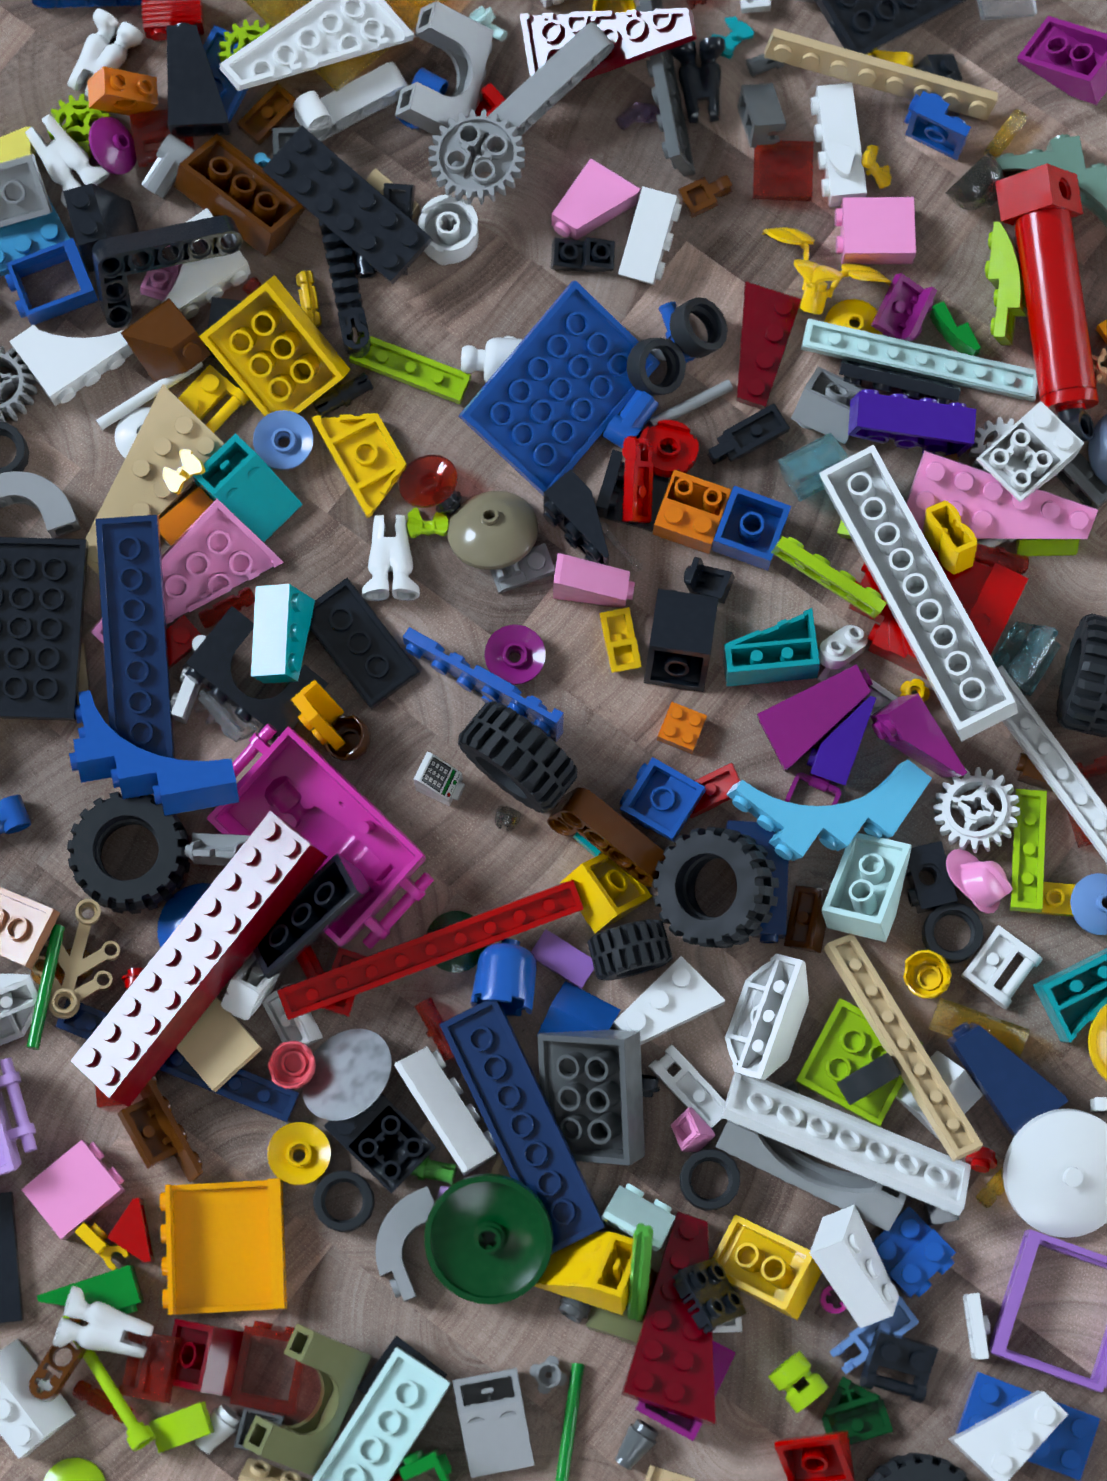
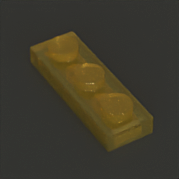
(950, 1015)

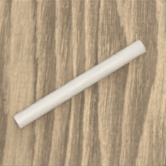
(141, 398)

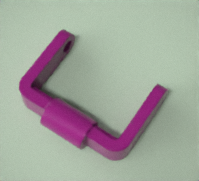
(816, 782)

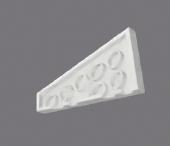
(314, 38)

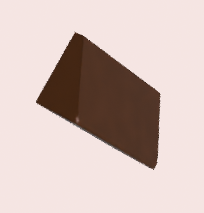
(806, 922)

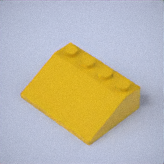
(275, 351)

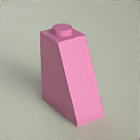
(593, 201)
(591, 582)

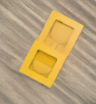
(620, 640)

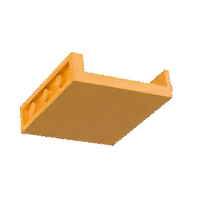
(224, 1247)

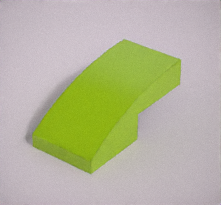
(181, 1427)

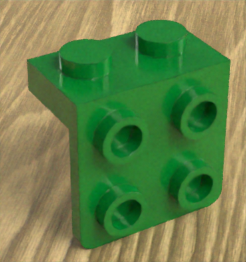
(419, 1462)

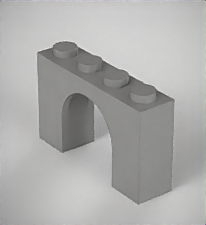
(468, 47)

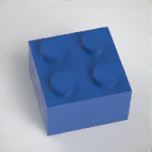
(750, 527)

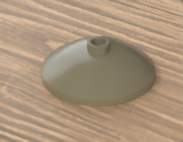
(495, 541)

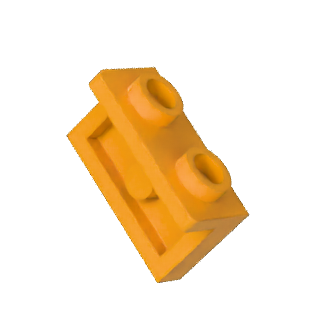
(319, 712)

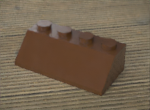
(235, 186)

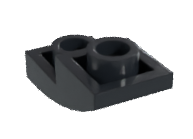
(582, 256)

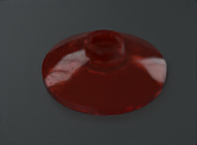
(423, 473)

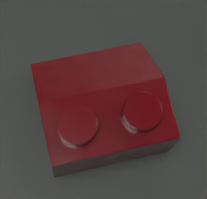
(206, 1357)

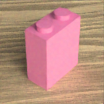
(876, 230)
(74, 1188)

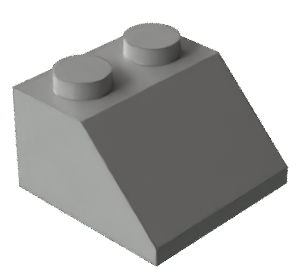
(826, 404)

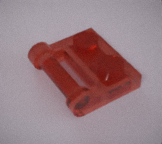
(149, 129)
(157, 1368)

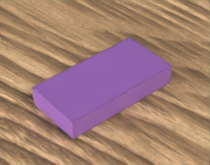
(563, 959)

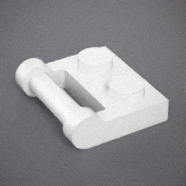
(993, 960)

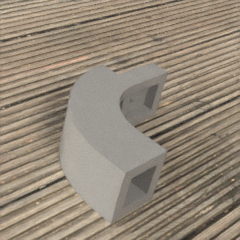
(42, 494)
(393, 1233)

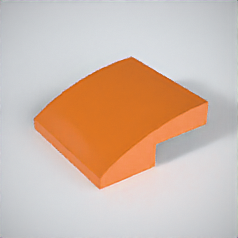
(183, 515)

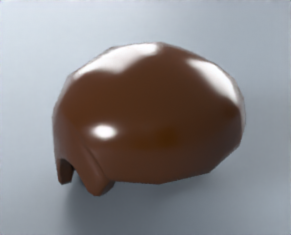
(355, 735)

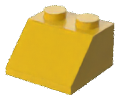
(606, 891)

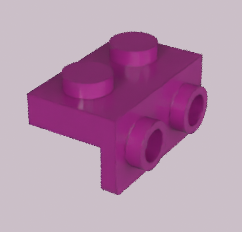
(904, 309)

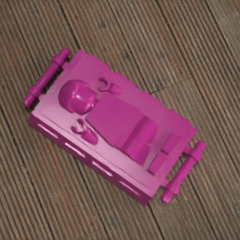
(334, 817)

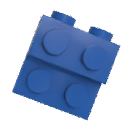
(934, 128)
(661, 799)
(913, 1253)

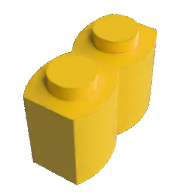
(949, 537)

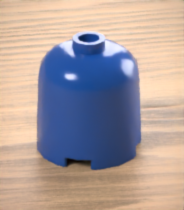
(506, 975)

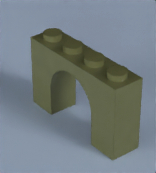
(309, 1442)

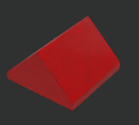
(816, 1457)

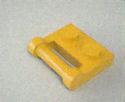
(207, 392)

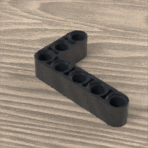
(154, 256)

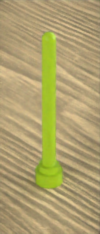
(137, 1432)

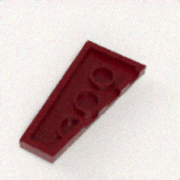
(764, 337)

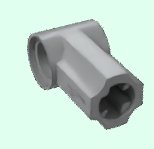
(165, 168)

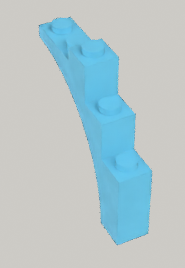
(837, 824)

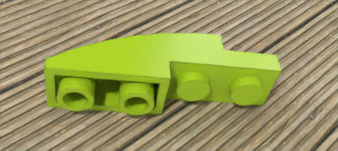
(1005, 274)

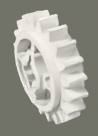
(988, 815)

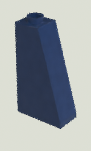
(777, 925)
(1003, 1078)

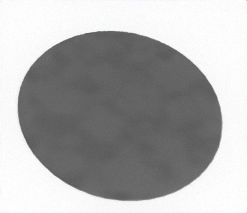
(348, 1074)

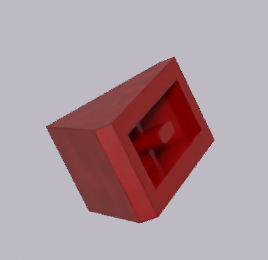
(133, 1232)

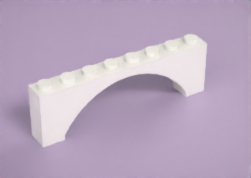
(70, 363)

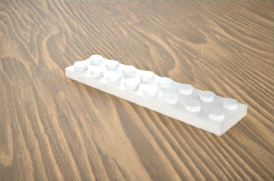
(848, 1142)

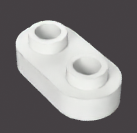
(842, 647)

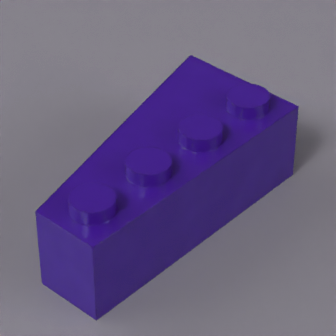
(912, 422)

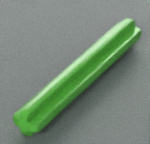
(639, 1272)

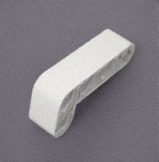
(351, 103)

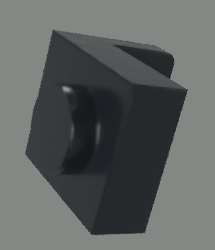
(941, 65)
(708, 580)

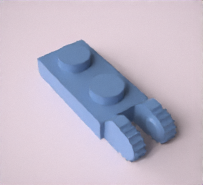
(898, 1324)

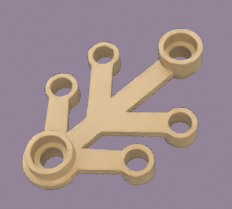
(76, 966)

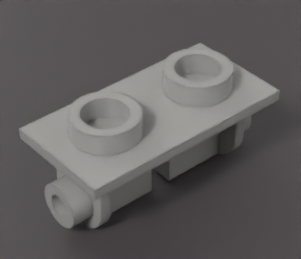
(214, 848)

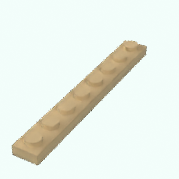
(878, 73)
(903, 1047)

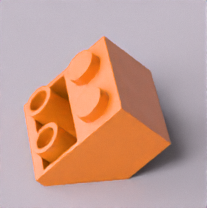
(691, 511)

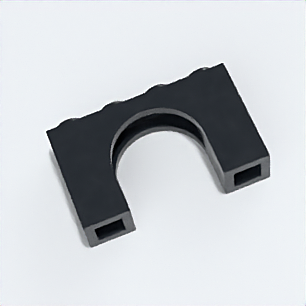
(212, 667)

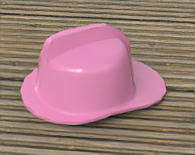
(980, 881)

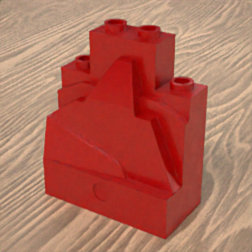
(985, 594)

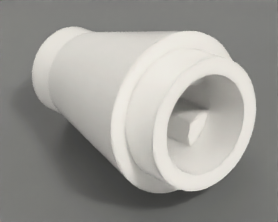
(225, 1423)

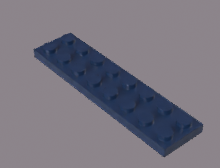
(135, 632)
(521, 1119)

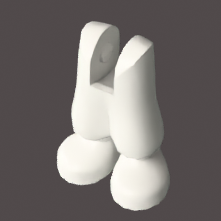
(98, 50)
(63, 156)
(390, 555)
(104, 1329)

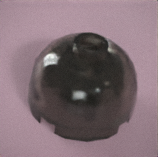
(977, 185)

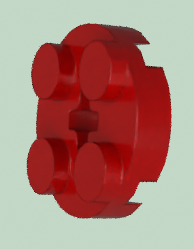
(682, 443)

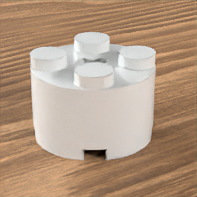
(460, 219)

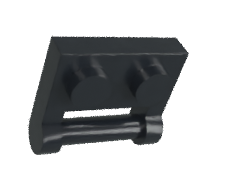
(903, 1356)

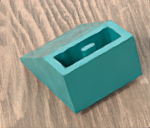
(248, 488)

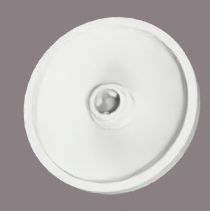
(1059, 1173)

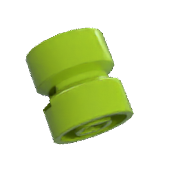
(791, 1372)

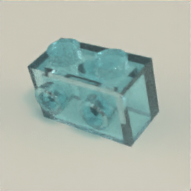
(807, 464)

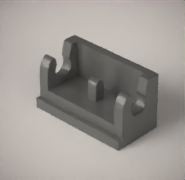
(760, 113)
(1083, 482)

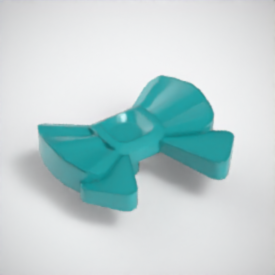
(740, 32)

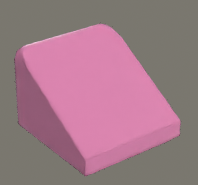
(691, 1131)

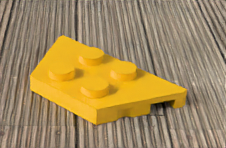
(363, 455)

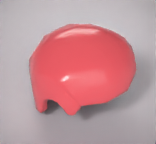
(292, 1065)

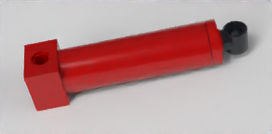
(1041, 211)

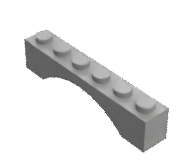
(841, 1188)

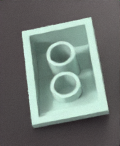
(867, 887)
(630, 1209)

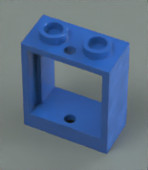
(44, 259)

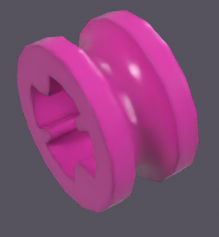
(828, 1306)

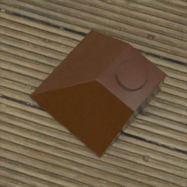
(165, 342)

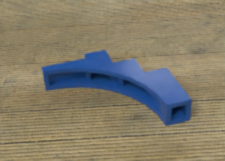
(174, 782)

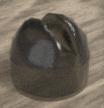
(507, 817)

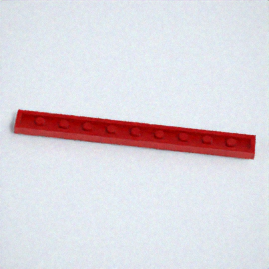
(430, 949)

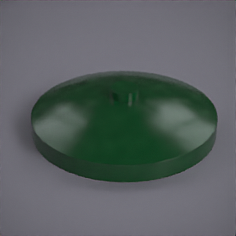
(488, 1239)

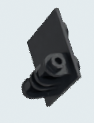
(711, 1292)

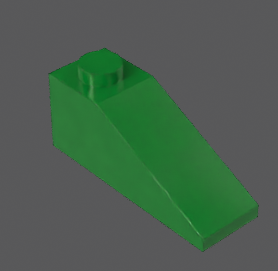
(115, 1288)

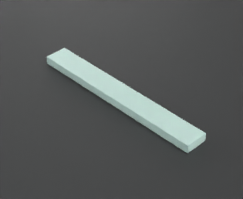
(920, 360)

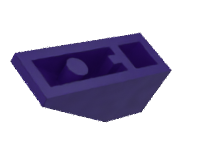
(838, 750)

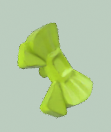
(416, 526)

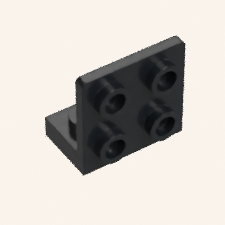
(612, 493)

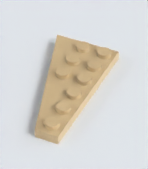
(140, 481)

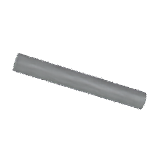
(693, 403)

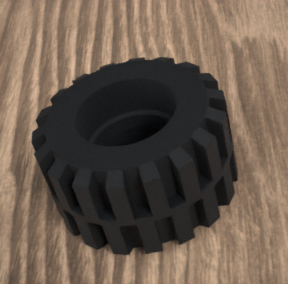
(629, 949)

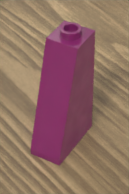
(809, 715)

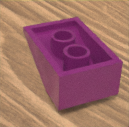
(1069, 58)
(913, 731)

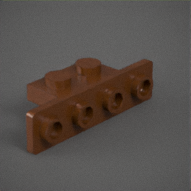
(157, 1132)

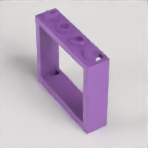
(1011, 1304)

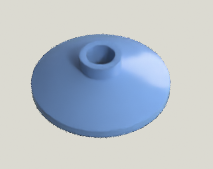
(278, 426)
(1087, 903)

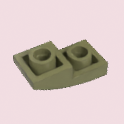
(614, 1324)

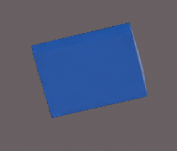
(578, 1011)

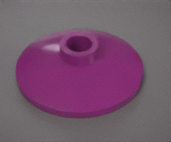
(112, 145)
(515, 640)

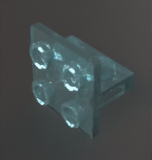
(1027, 654)

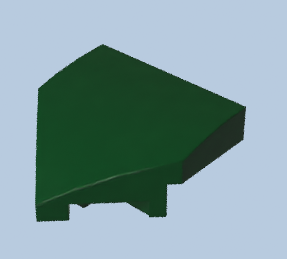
(857, 1412)

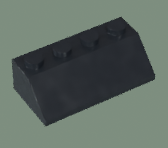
(311, 913)

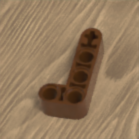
(609, 832)

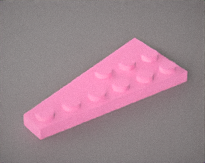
(991, 508)
(209, 562)

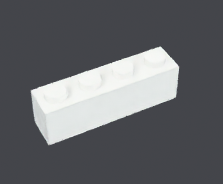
(838, 123)

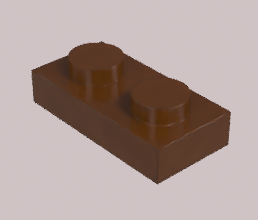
(267, 114)

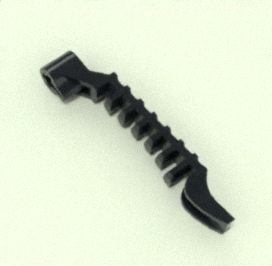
(346, 290)

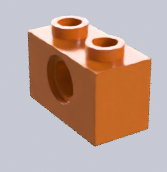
(122, 91)

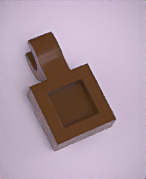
(701, 196)

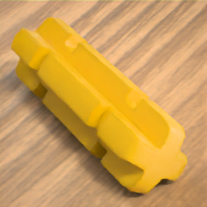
(308, 296)

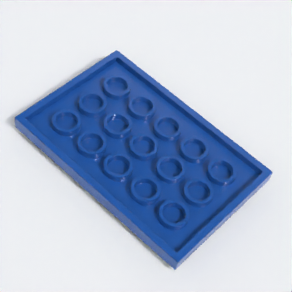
(556, 389)

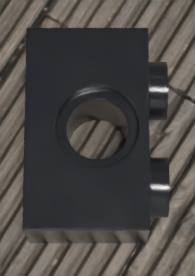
(929, 858)

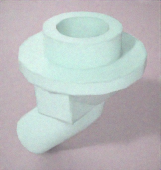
(485, 17)

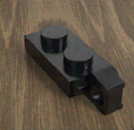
(749, 435)

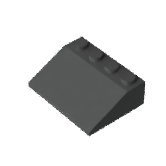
(595, 1092)

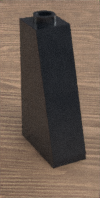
(191, 87)

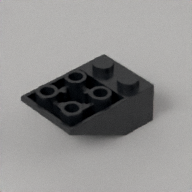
(573, 509)
(383, 1142)

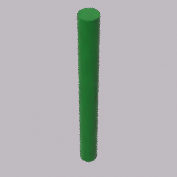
(45, 987)
(570, 1421)

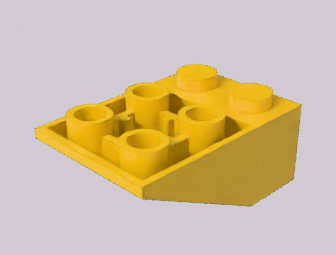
(592, 1271)

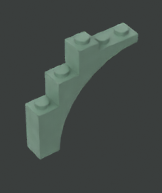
(1066, 154)

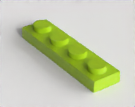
(414, 370)
(838, 582)
(1029, 852)

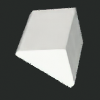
(956, 1079)

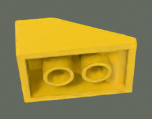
(767, 1266)

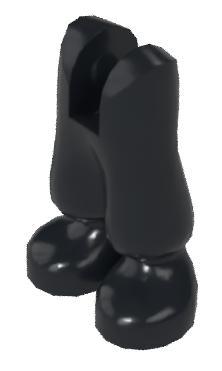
(700, 82)

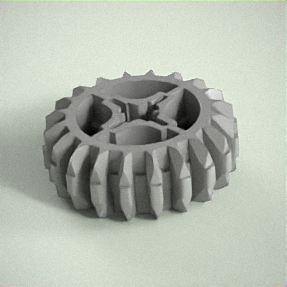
(20, 383)

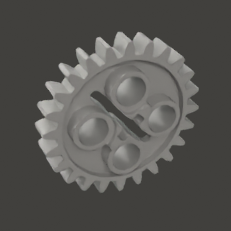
(452, 148)

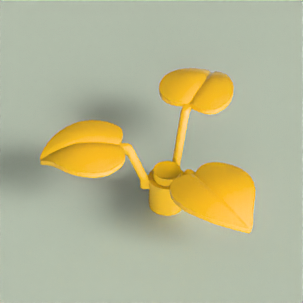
(814, 275)

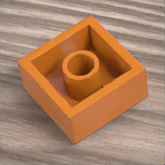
(681, 727)

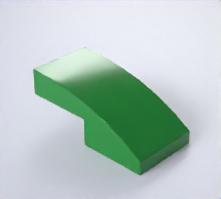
(959, 337)

